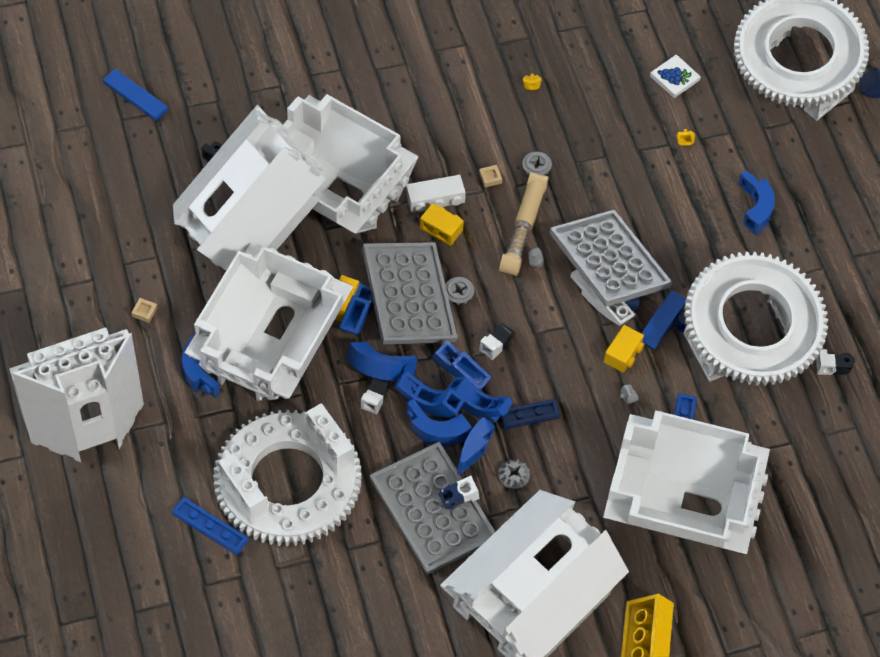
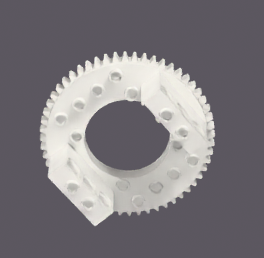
(817, 89)
(794, 305)
(309, 432)

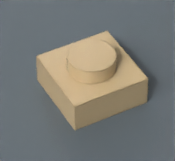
(490, 176)
(144, 310)

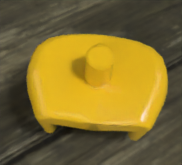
(532, 82)
(685, 138)

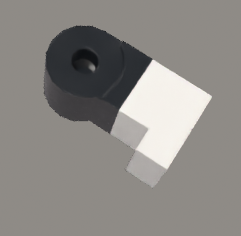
(496, 341)
(834, 363)
(375, 395)

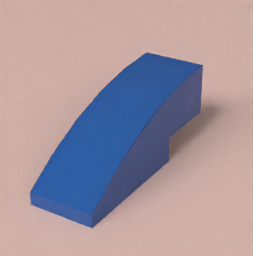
(358, 310)
(663, 320)
(460, 365)
(475, 444)

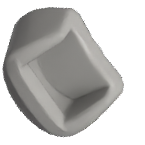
(535, 258)
(628, 394)

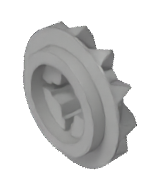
(531, 159)
(461, 284)
(514, 481)

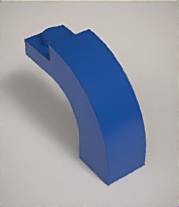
(763, 195)
(378, 365)
(196, 376)
(431, 401)
(479, 403)
(431, 431)

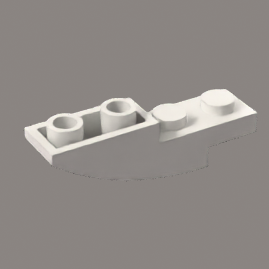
(617, 313)

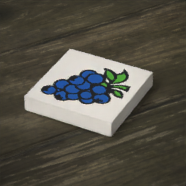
(675, 76)

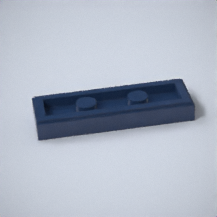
(530, 414)

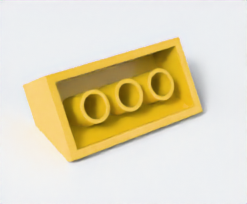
(647, 627)

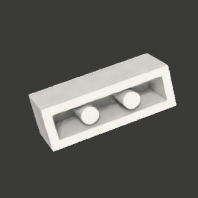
(439, 191)

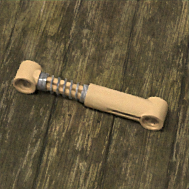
(524, 223)

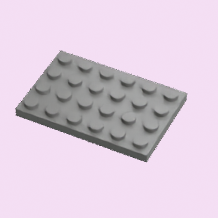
(610, 258)
(409, 293)
(412, 498)

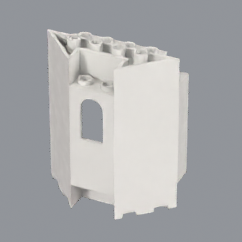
(354, 151)
(270, 186)
(233, 322)
(70, 375)
(694, 457)
(521, 599)

